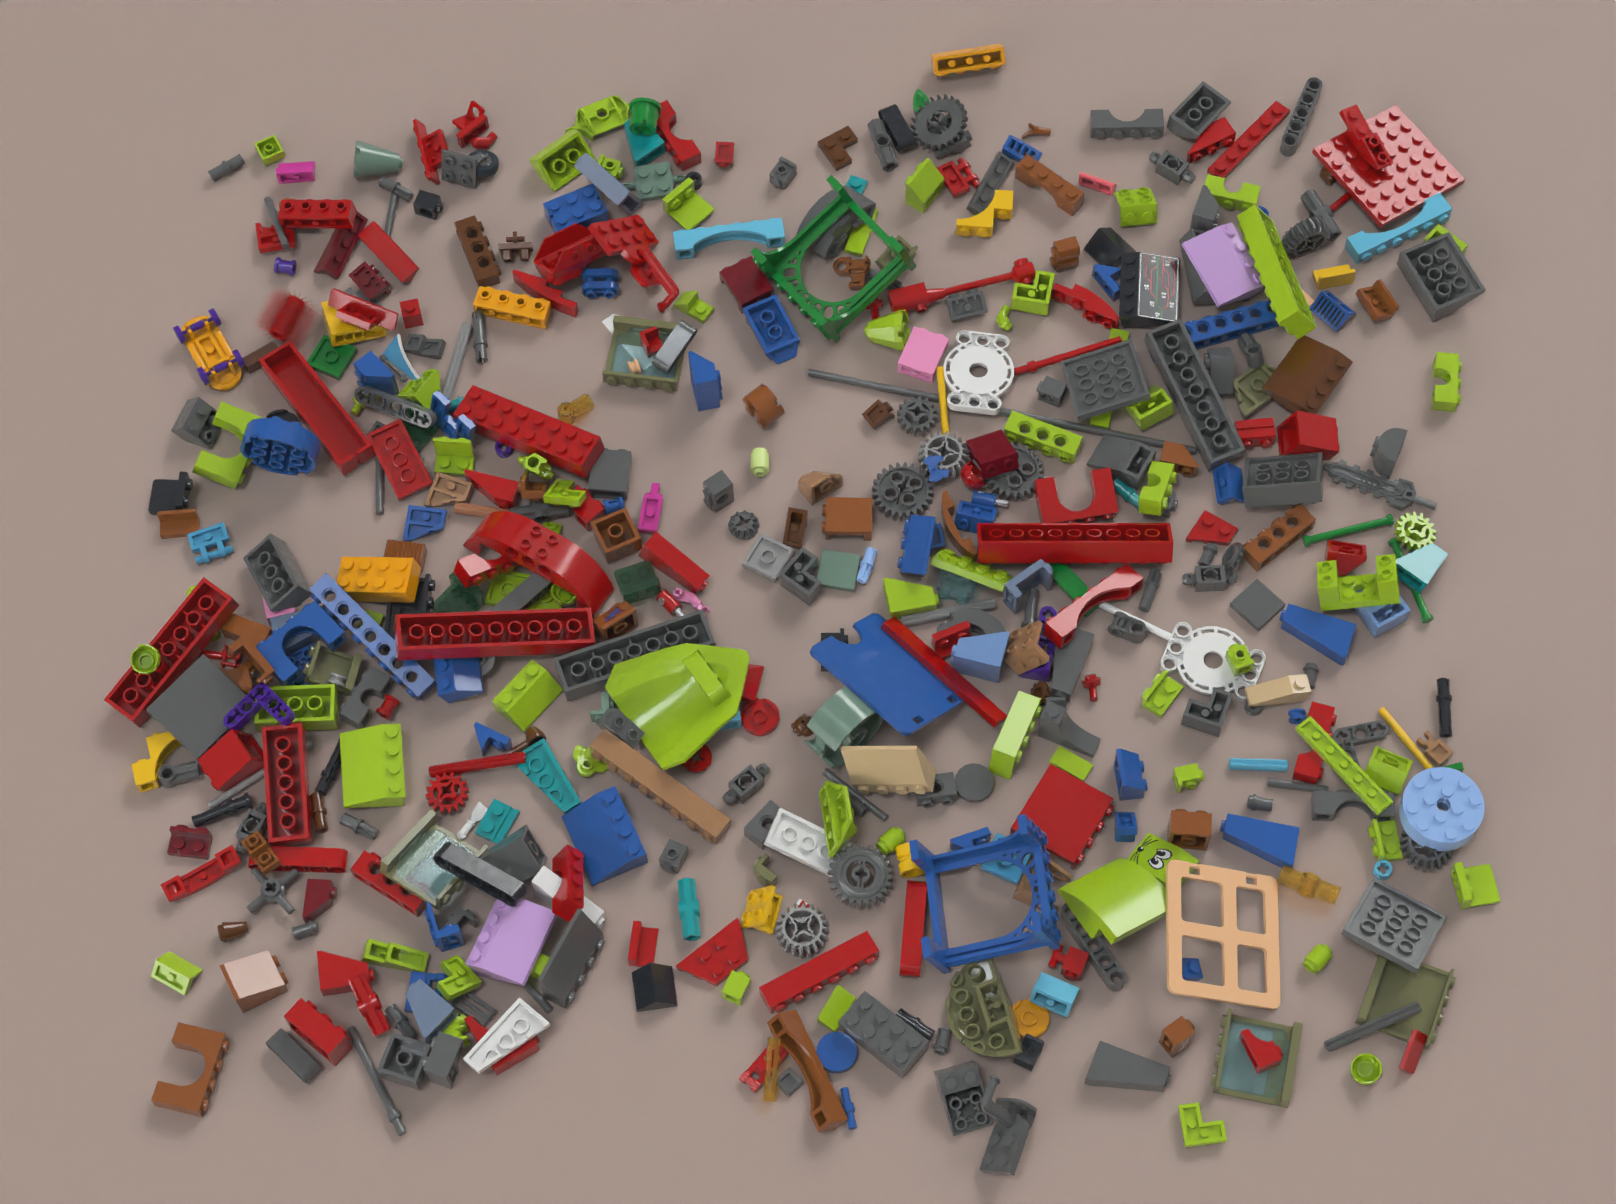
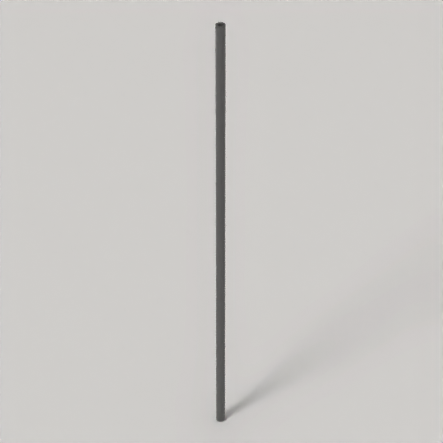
(1005, 412)

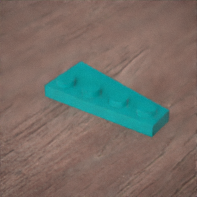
(548, 776)

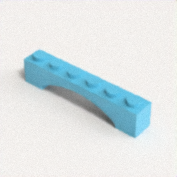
(767, 232)
(1365, 245)

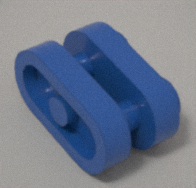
(600, 282)

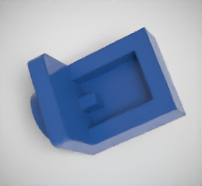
(1191, 969)

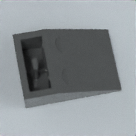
(1125, 457)
(961, 1097)

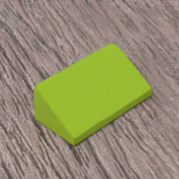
(835, 1008)

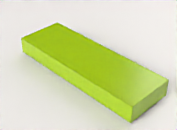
(859, 238)

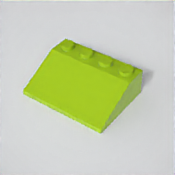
(372, 767)

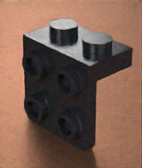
(170, 494)

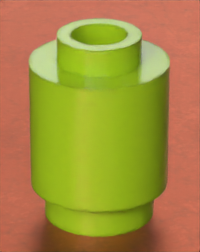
(890, 840)
(1317, 958)

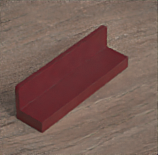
(340, 248)

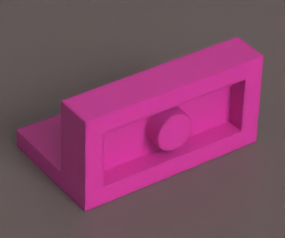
(296, 172)

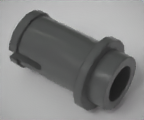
(1208, 554)
(1311, 670)
(1259, 803)
(859, 808)
(305, 929)
(942, 1040)

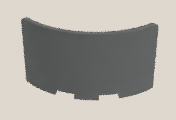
(832, 240)

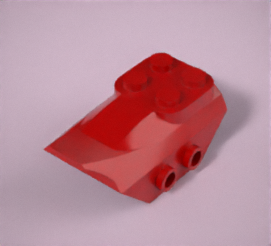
(566, 254)

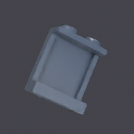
(1029, 578)

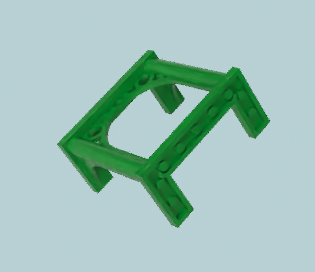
(776, 262)

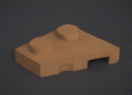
(448, 491)

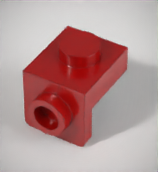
(724, 154)

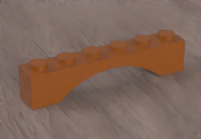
(825, 1106)

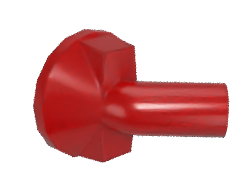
(874, 308)
(1091, 682)

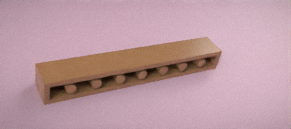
(660, 786)

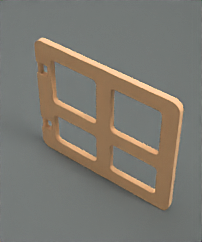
(1226, 935)

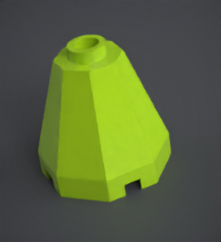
(889, 330)

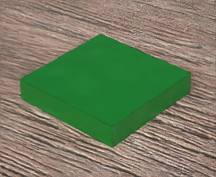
(331, 360)

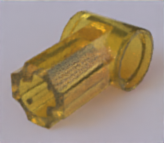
(574, 409)

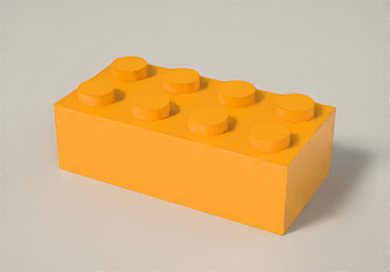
(379, 578)

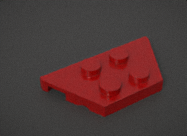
(717, 956)

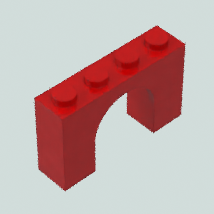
(1102, 505)

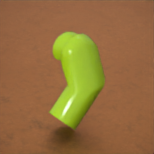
(1002, 318)

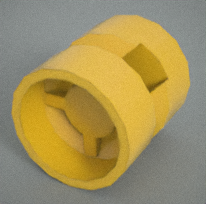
(907, 867)

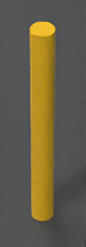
(942, 399)
(1405, 738)

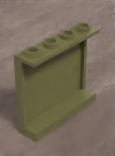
(1396, 987)

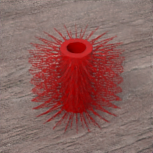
(287, 317)

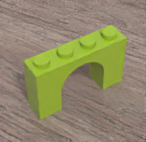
(226, 470)

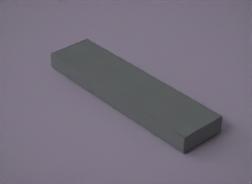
(991, 181)

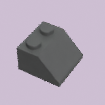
(1206, 211)

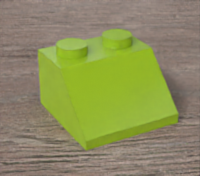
(1388, 769)

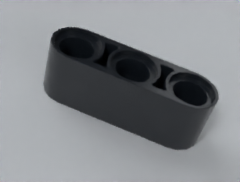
(897, 128)

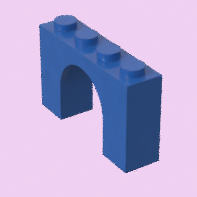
(310, 620)

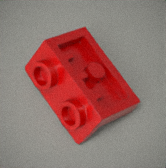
(945, 639)

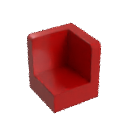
(650, 341)

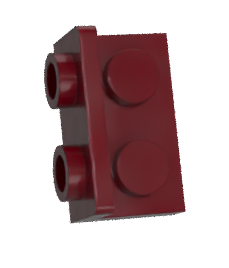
(368, 281)
(190, 842)

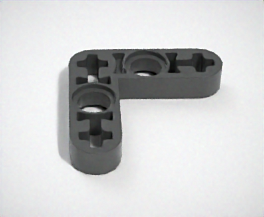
(1351, 739)

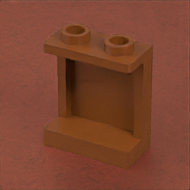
(847, 517)
(254, 656)

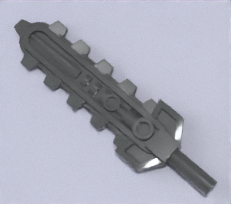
(1398, 493)

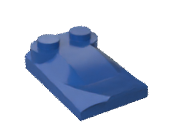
(772, 329)

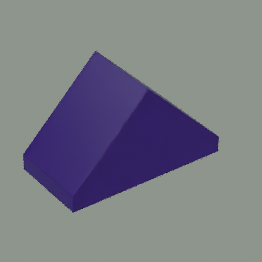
(1039, 673)

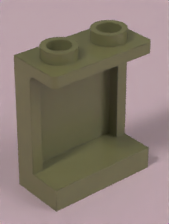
(325, 661)

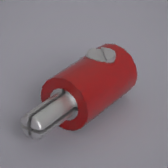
(670, 603)

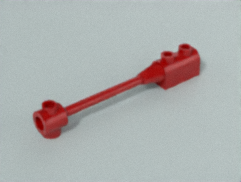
(918, 297)

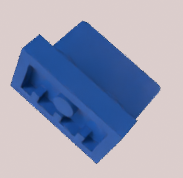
(448, 937)

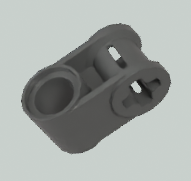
(1125, 626)

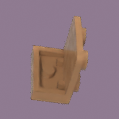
(1023, 649)

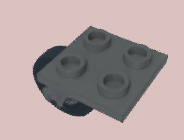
(467, 169)

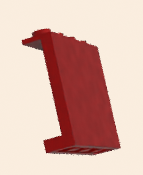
(1067, 813)

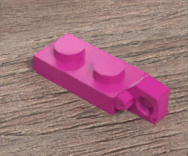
(651, 510)

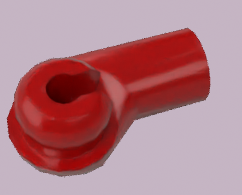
(483, 143)

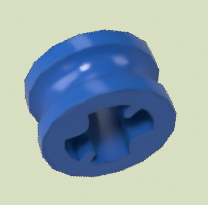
(1297, 715)

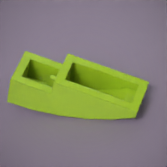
(394, 956)

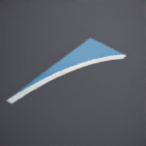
(396, 354)

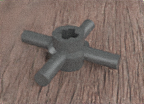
(269, 896)

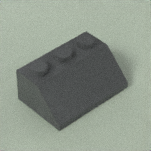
(1197, 111)

